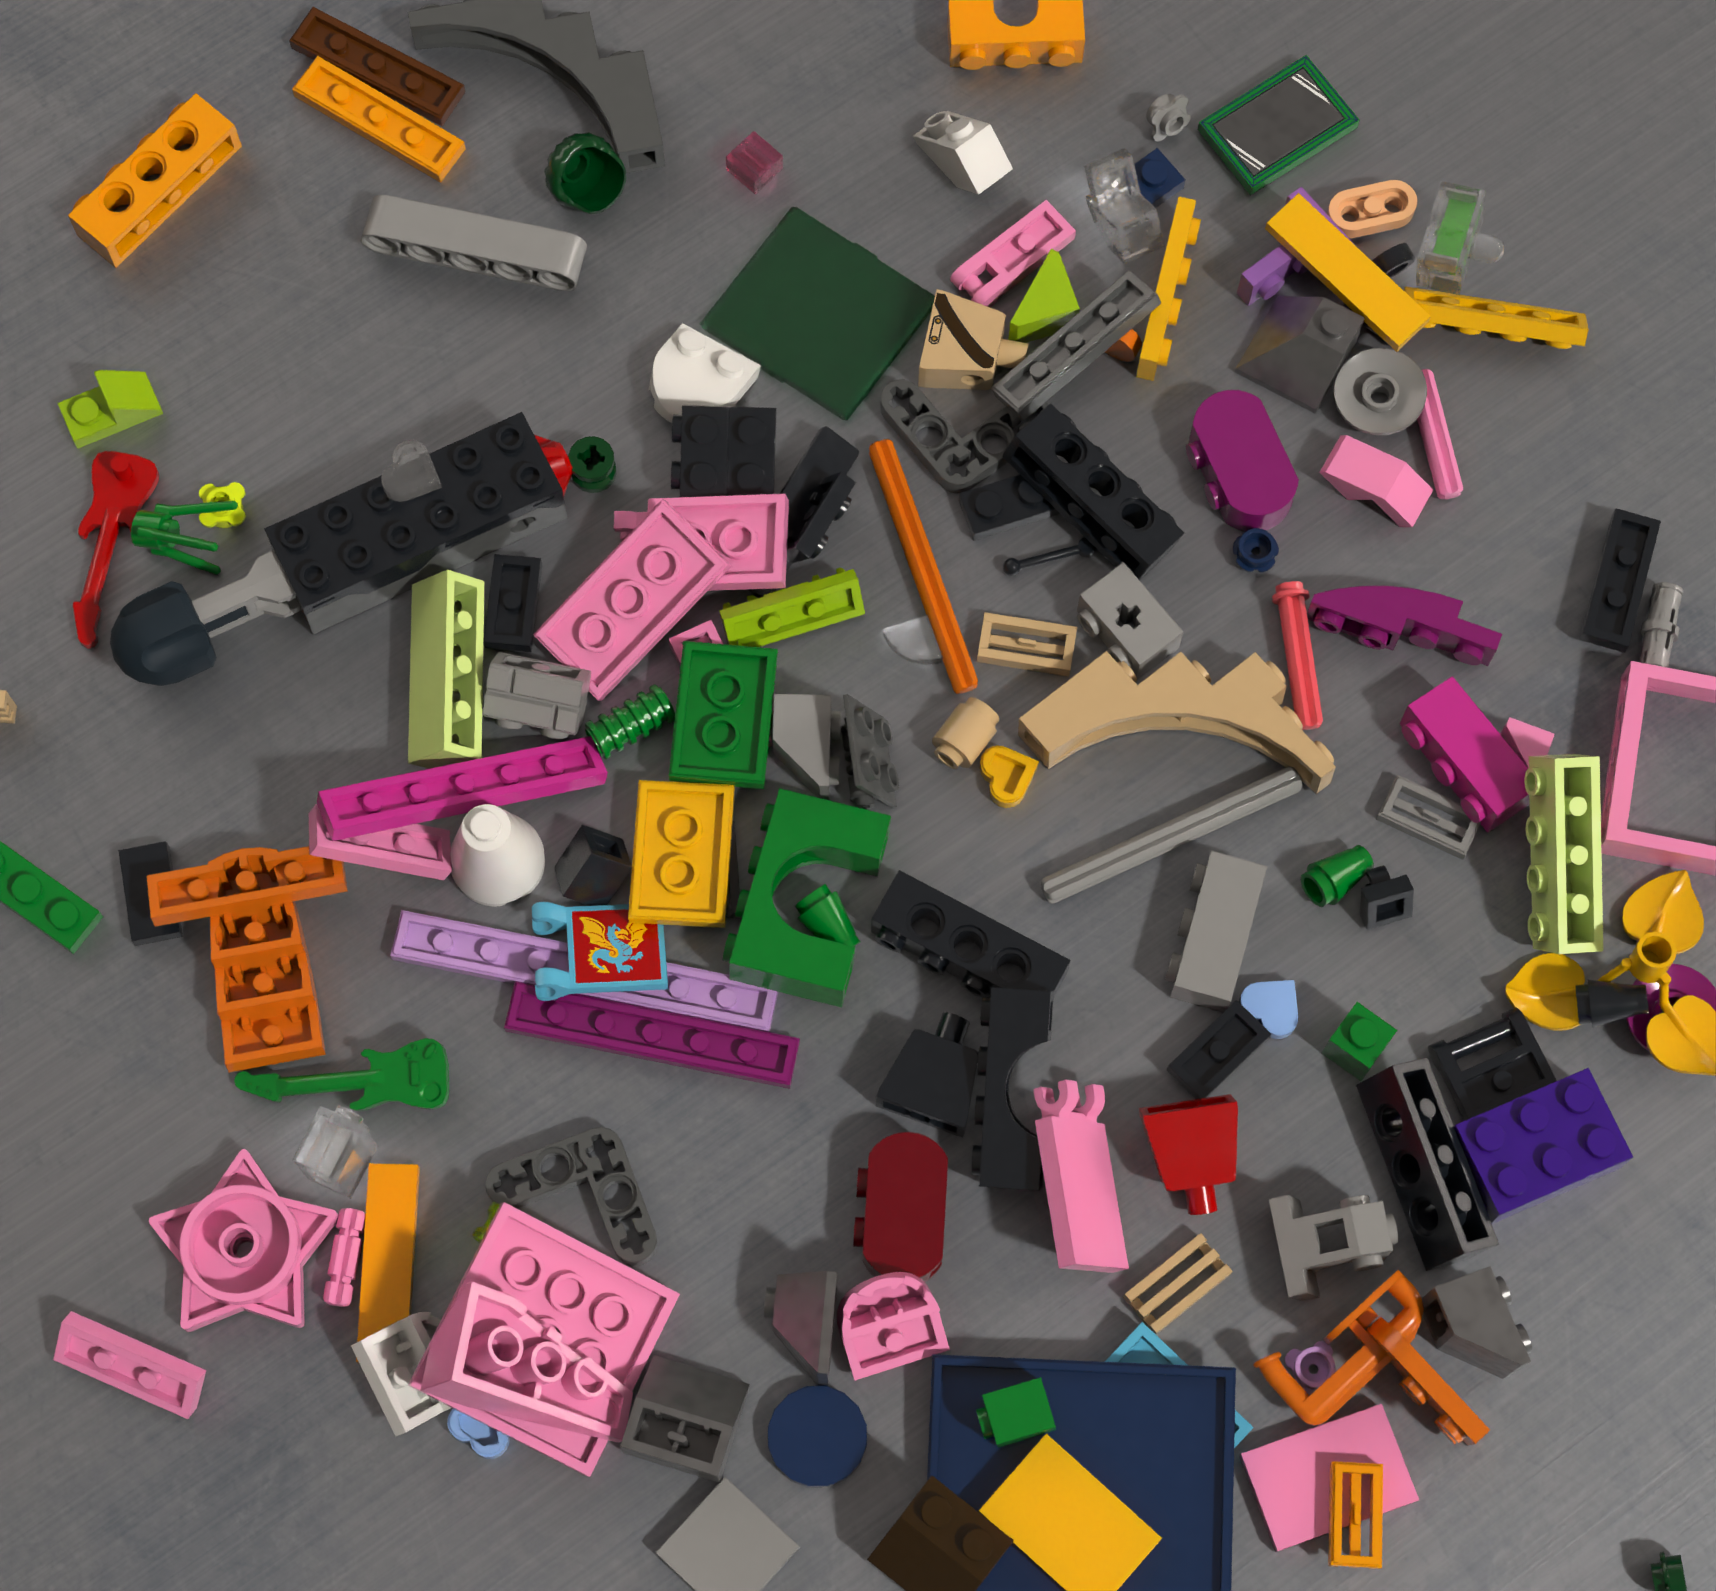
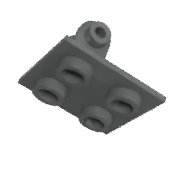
(866, 746)

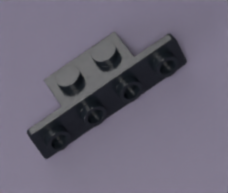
(816, 496)

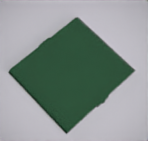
(819, 313)

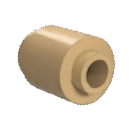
(965, 733)

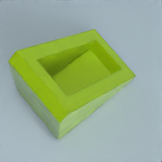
(1047, 303)

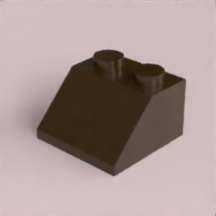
(939, 1543)

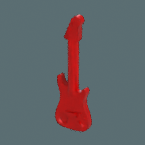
(120, 490)

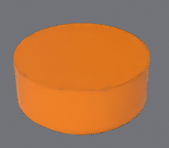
(1126, 347)

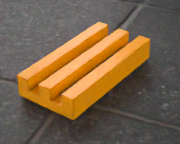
(1354, 1560)

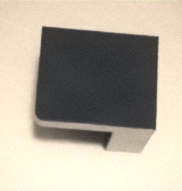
(592, 867)

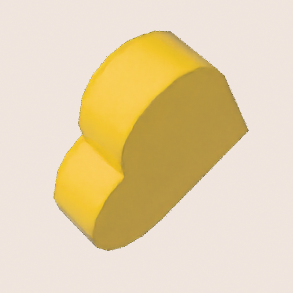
(1007, 774)

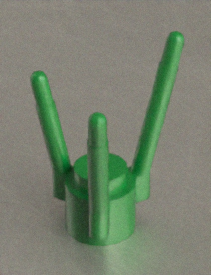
(161, 533)

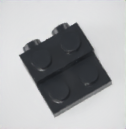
(724, 451)

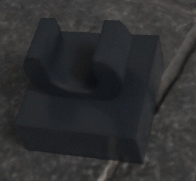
(1385, 898)

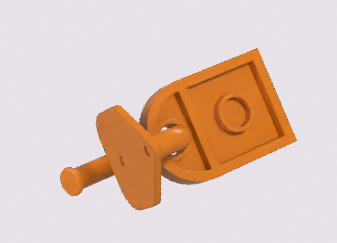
(1382, 1344)

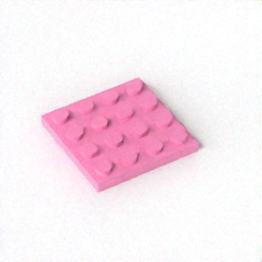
(581, 1293)

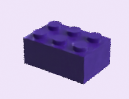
(1542, 1145)

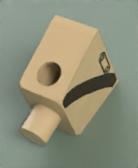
(965, 345)

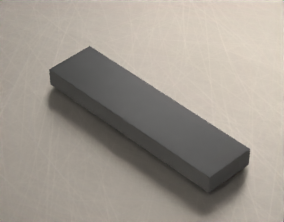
(1076, 345)

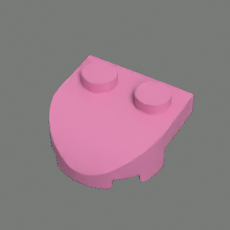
(889, 1324)

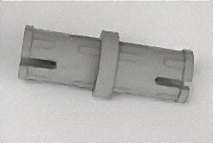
(1661, 624)

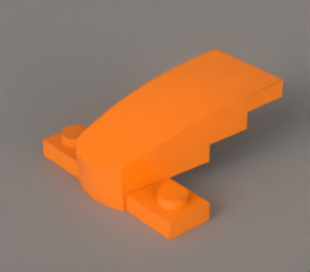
(256, 946)

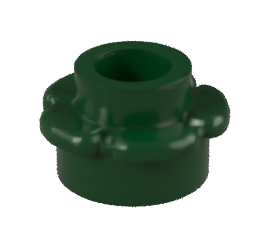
(1668, 1574)

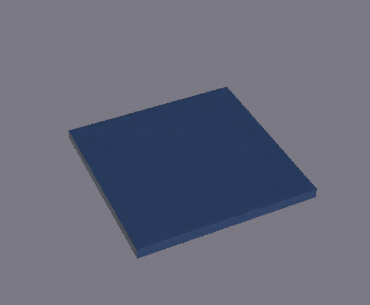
(1139, 1428)

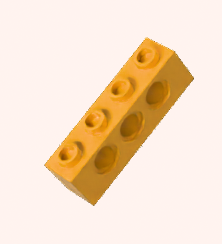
(152, 202)

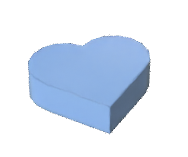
(1273, 1006)
(483, 1439)

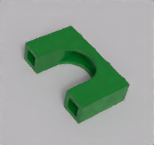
(799, 834)

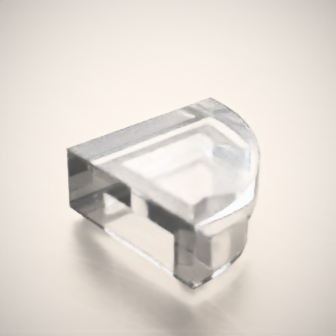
(914, 641)

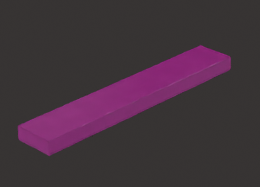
(654, 1036)

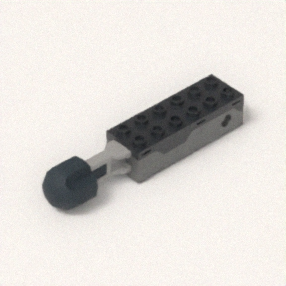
(358, 550)

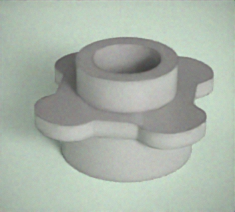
(1168, 116)

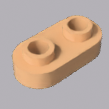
(1368, 208)

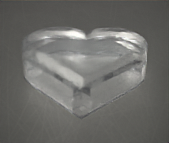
(410, 473)

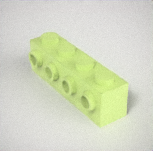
(446, 670)
(1565, 853)

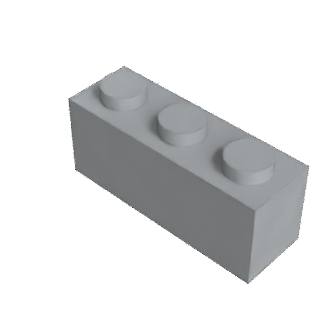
(1216, 931)

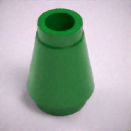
(1335, 875)
(826, 917)

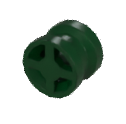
(594, 475)

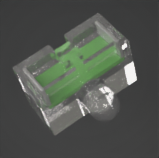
(1455, 239)

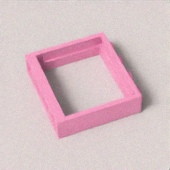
(1615, 837)

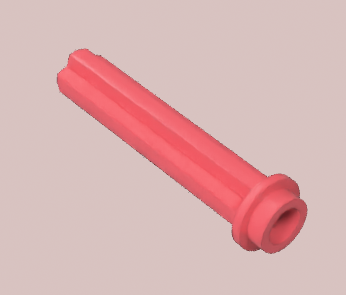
(1299, 654)

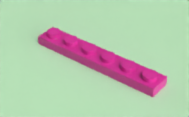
(460, 787)

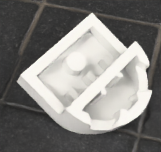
(698, 372)
(389, 1364)

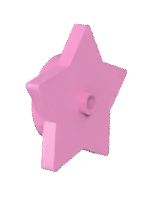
(207, 1241)

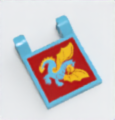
(602, 951)

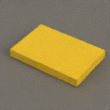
(681, 854)
(1069, 1521)

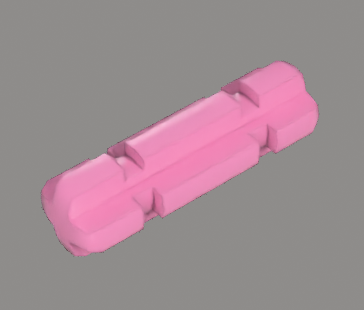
(344, 1257)

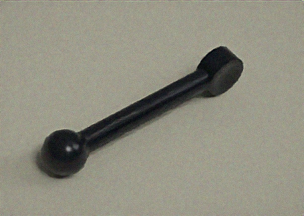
(1013, 566)

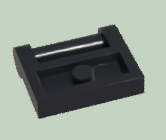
(1498, 1078)

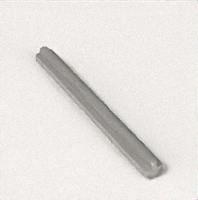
(1171, 834)

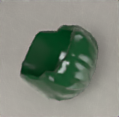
(585, 173)

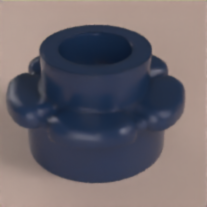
(1263, 542)

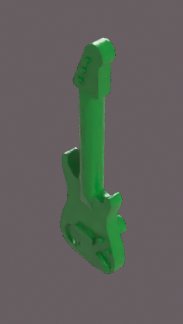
(409, 1075)

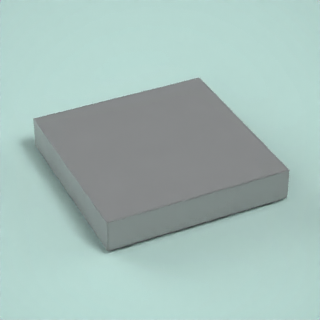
(727, 1544)

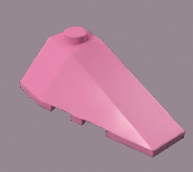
(512, 1366)

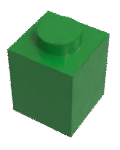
(1359, 1041)
(1016, 1413)

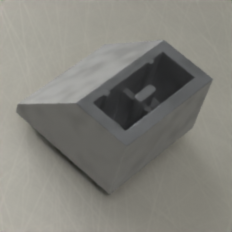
(1475, 1325)
(685, 1418)

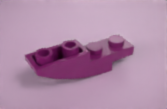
(1385, 612)

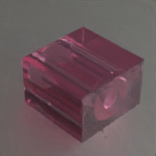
(754, 162)

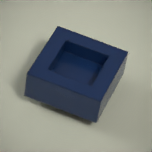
(1158, 178)

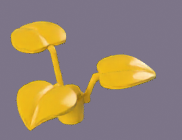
(1665, 923)

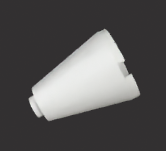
(496, 856)

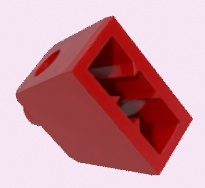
(1194, 1147)

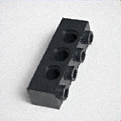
(1069, 492)
(956, 922)
(1427, 1164)

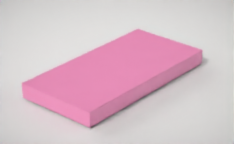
(632, 599)

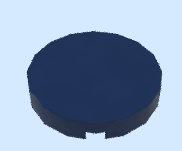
(817, 1436)

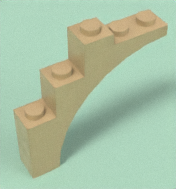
(1178, 696)

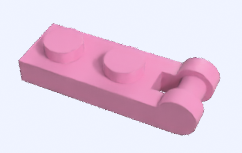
(1014, 254)

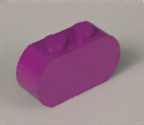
(1241, 461)

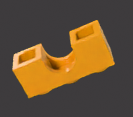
(982, 40)

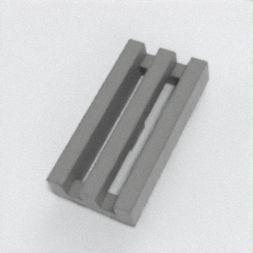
(1420, 831)

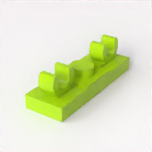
(793, 610)

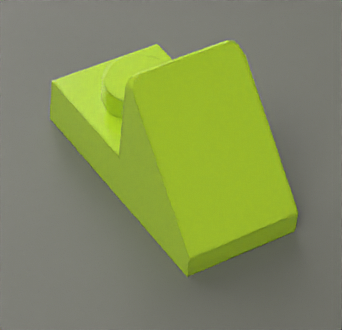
(113, 406)

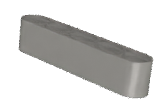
(474, 242)

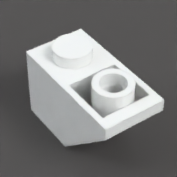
(964, 150)

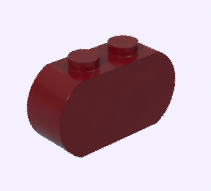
(903, 1206)

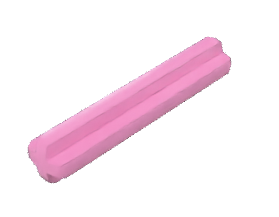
(1438, 443)

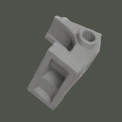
(1367, 1230)

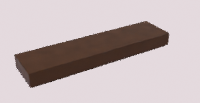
(378, 66)

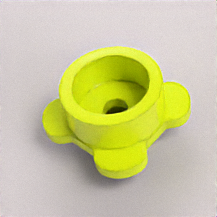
(223, 519)

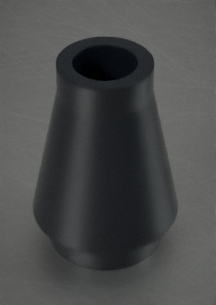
(1608, 1002)

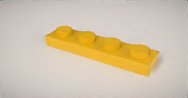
(1173, 272)
(1511, 320)

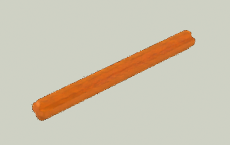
(923, 566)

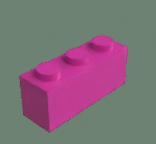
(1467, 754)

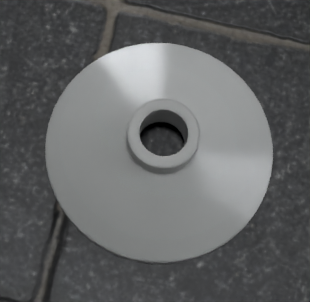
(1386, 373)

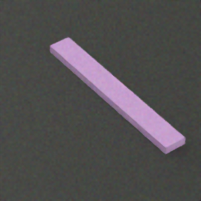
(518, 956)

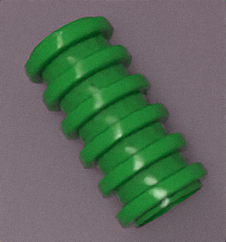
(630, 721)

